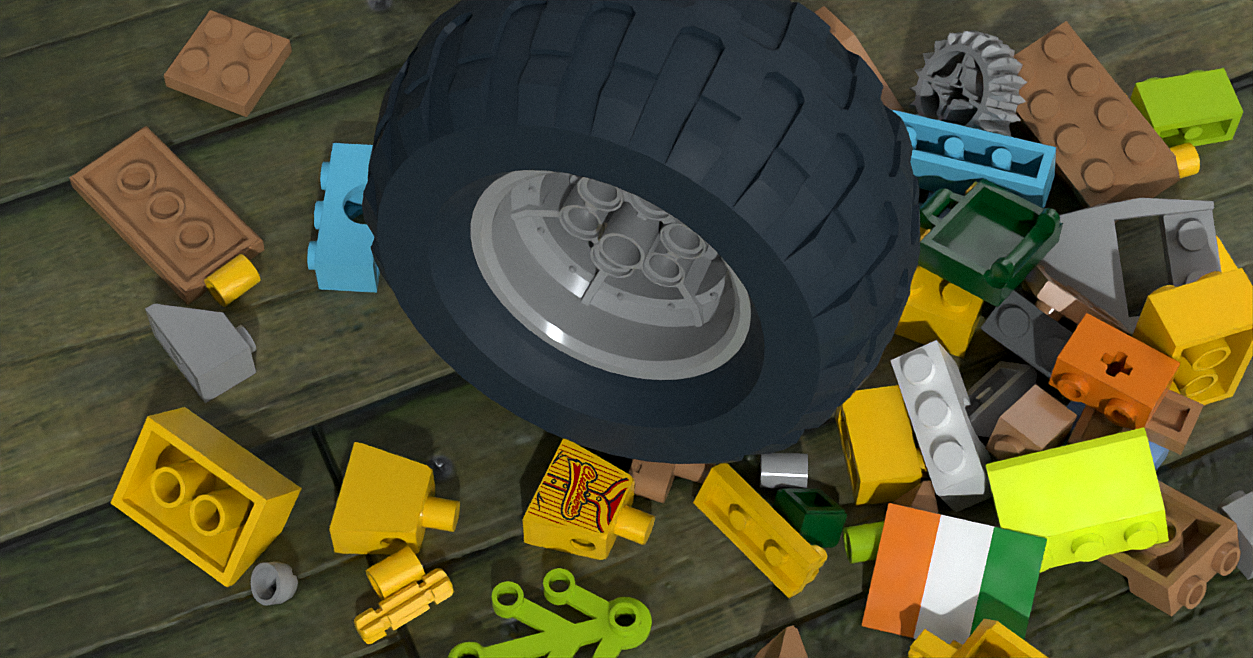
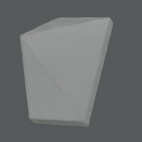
(997, 393)

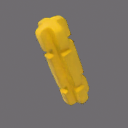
(403, 606)

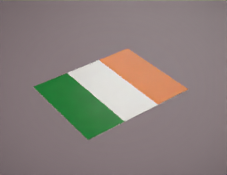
(950, 576)

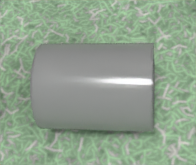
(783, 470)

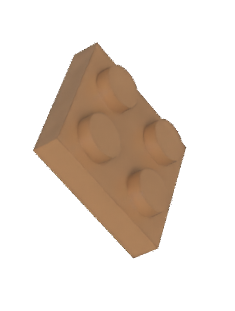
(228, 63)

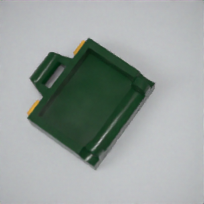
(985, 239)

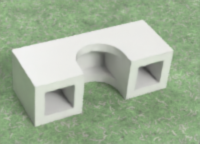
(943, 430)

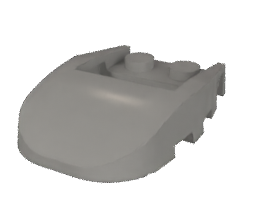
(1090, 256)

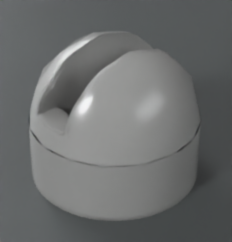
(272, 575)

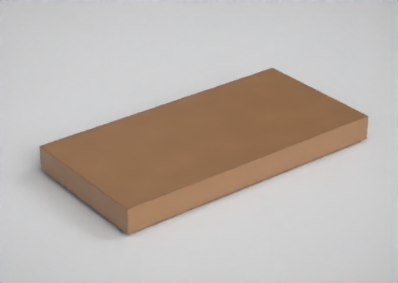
(165, 212)

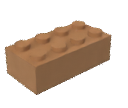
(1099, 135)

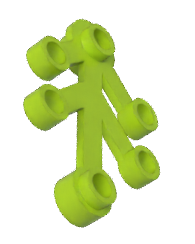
(559, 636)

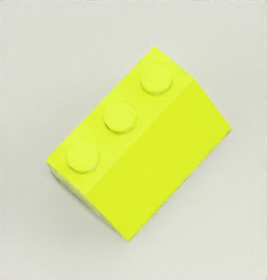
(1083, 498)

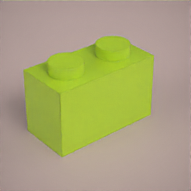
(1190, 107)

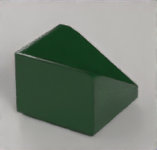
(811, 515)

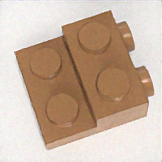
(1178, 570)

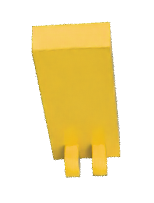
(759, 530)

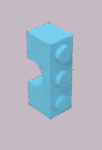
(343, 247)

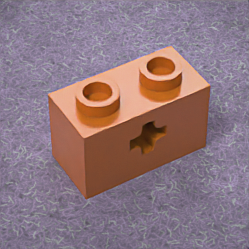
(1113, 373)

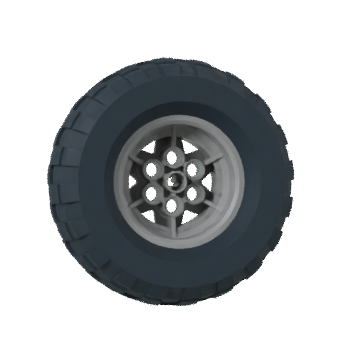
(646, 217)

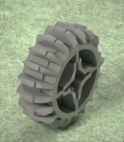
(970, 83)

